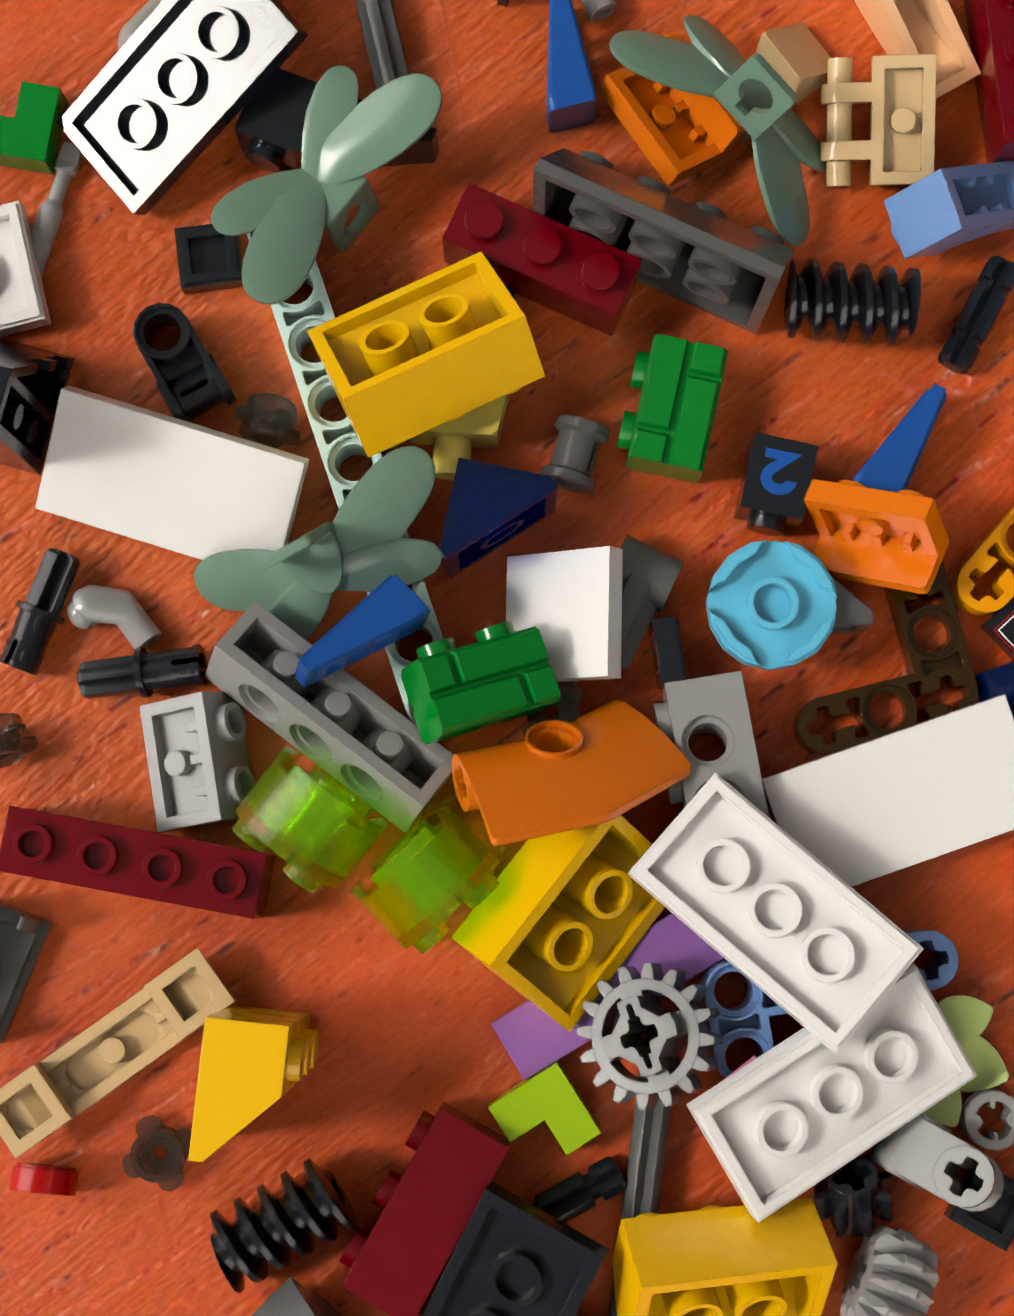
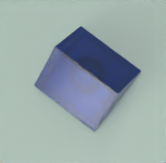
(490, 509)

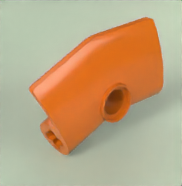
(568, 774)

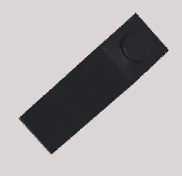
(274, 123)

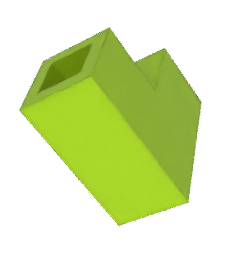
(550, 1098)

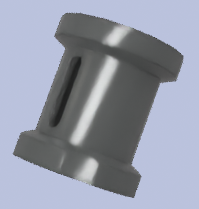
(575, 453)

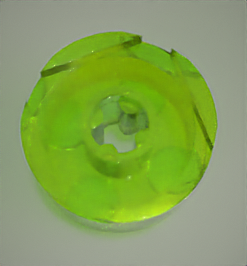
(307, 822)
(428, 879)

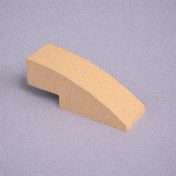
(923, 28)

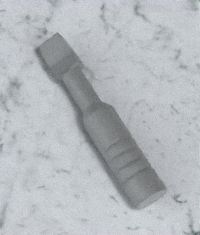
(51, 210)

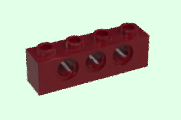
(136, 862)

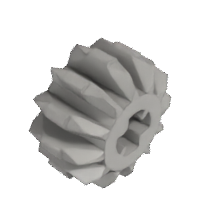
(890, 1276)

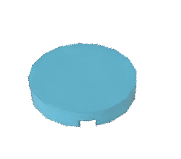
(771, 604)

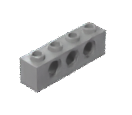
(715, 707)
(331, 720)

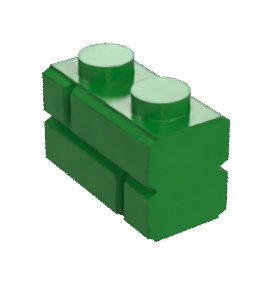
(675, 407)
(480, 682)

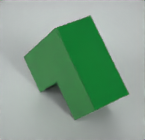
(33, 136)

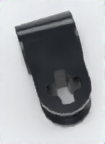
(185, 373)

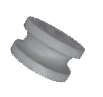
(971, 1122)

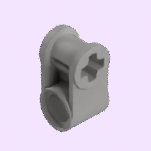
(931, 1156)

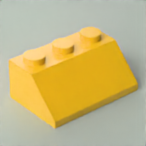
(427, 353)
(564, 916)
(246, 1067)
(724, 1263)

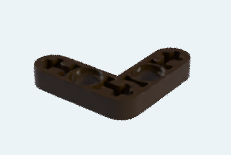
(923, 670)

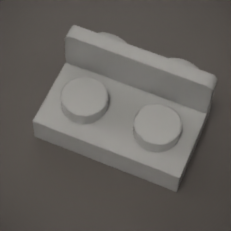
(196, 759)

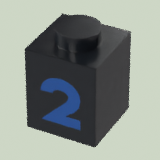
(775, 484)

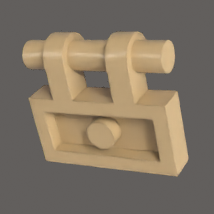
(900, 119)

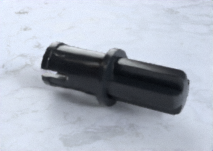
(40, 611)
(142, 672)

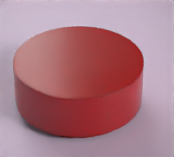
(44, 1179)

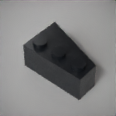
(28, 402)

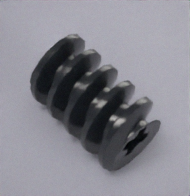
(852, 301)
(278, 1224)

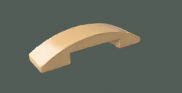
(110, 1052)

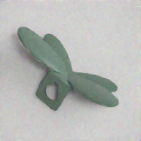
(751, 94)
(337, 150)
(346, 555)

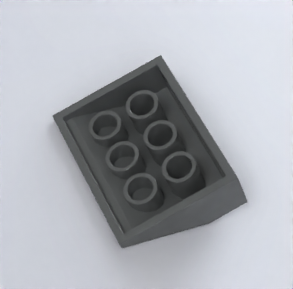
(682, 245)

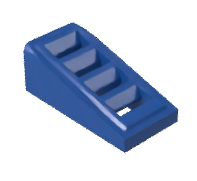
(569, 82)
(898, 455)
(375, 623)

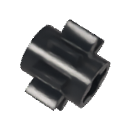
(855, 1198)

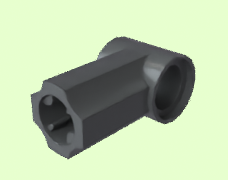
(645, 588)

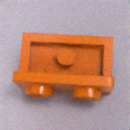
(672, 127)
(877, 534)

